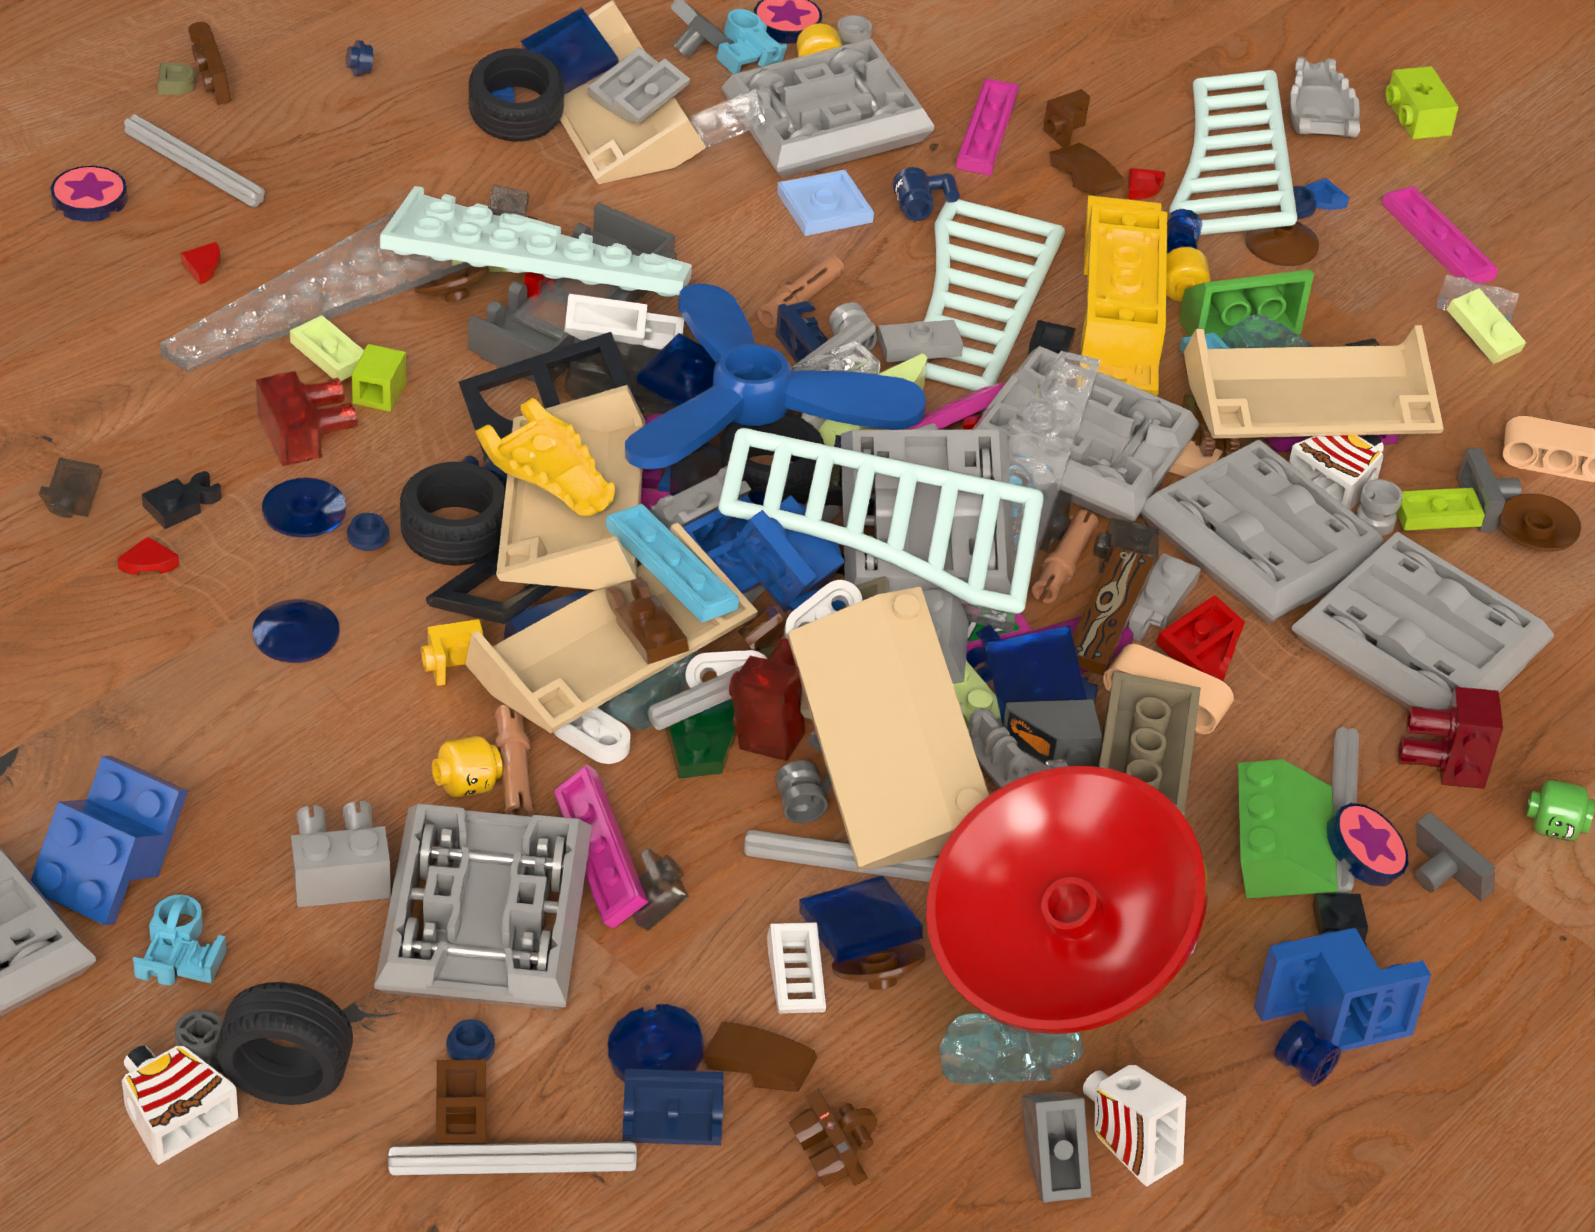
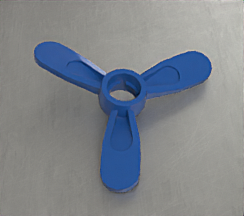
(758, 387)

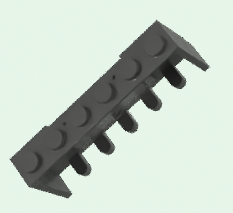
(538, 322)

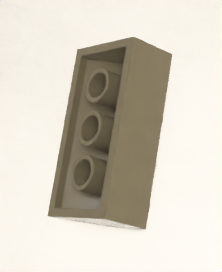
(1151, 733)

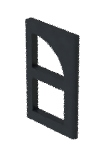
(538, 366)
(454, 595)

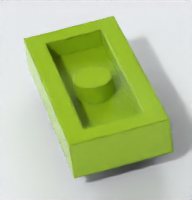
(1440, 509)

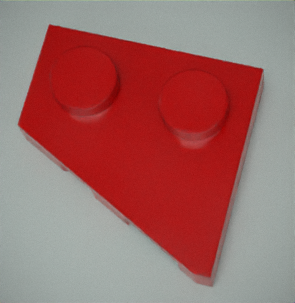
(1204, 637)

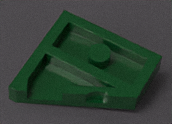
(703, 741)

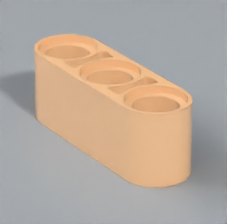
(1550, 447)
(1215, 695)

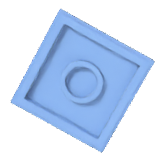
(825, 202)

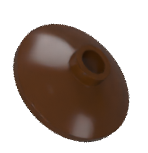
(1283, 245)
(453, 285)
(1540, 522)
(881, 967)

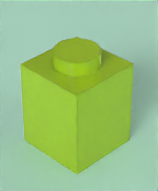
(379, 377)

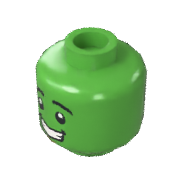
(1561, 810)

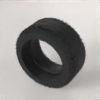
(516, 69)
(757, 475)
(446, 487)
(292, 1015)

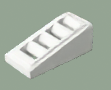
(796, 935)

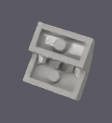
(637, 86)

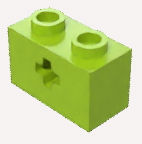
(1421, 102)

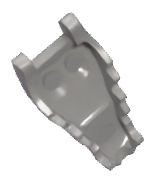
(1323, 100)

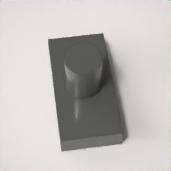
(698, 30)
(1490, 491)
(1451, 858)

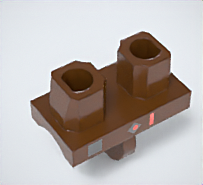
(839, 1158)

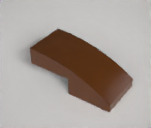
(1088, 168)
(763, 628)
(767, 1056)
(461, 1102)

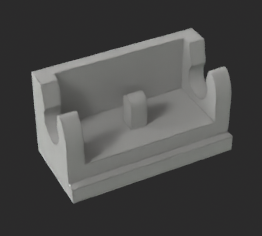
(694, 501)

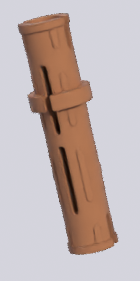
(802, 289)
(1060, 565)
(513, 749)

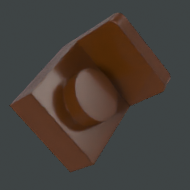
(1066, 114)

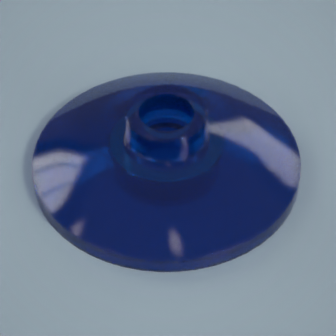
(304, 507)
(296, 631)

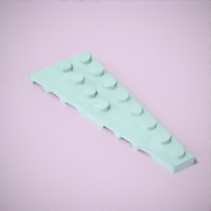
(523, 244)

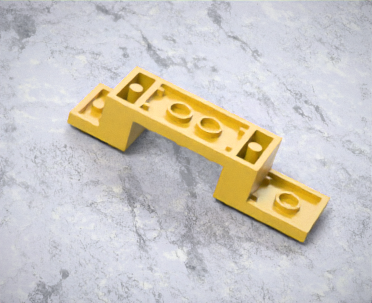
(1125, 289)

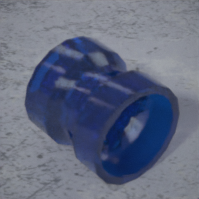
(1183, 229)
(1307, 1053)

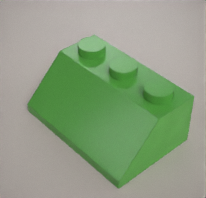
(1224, 303)
(1284, 830)

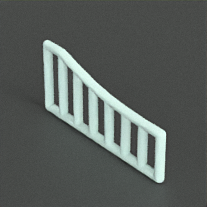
(1203, 142)
(1024, 295)
(892, 551)

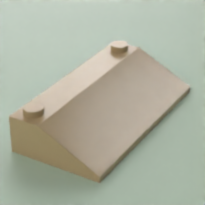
(614, 145)
(1314, 389)
(549, 541)
(583, 655)
(888, 727)

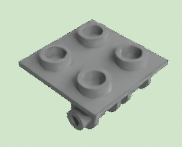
(998, 750)

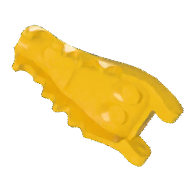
(550, 457)

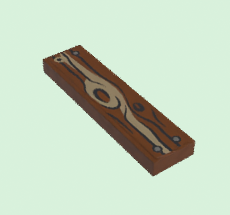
(1111, 608)

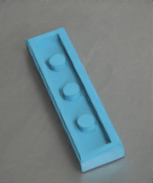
(672, 563)

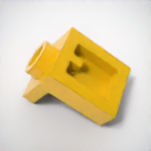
(447, 647)

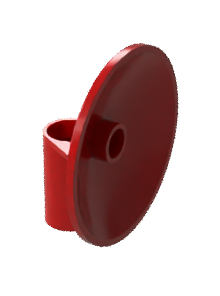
(1067, 899)

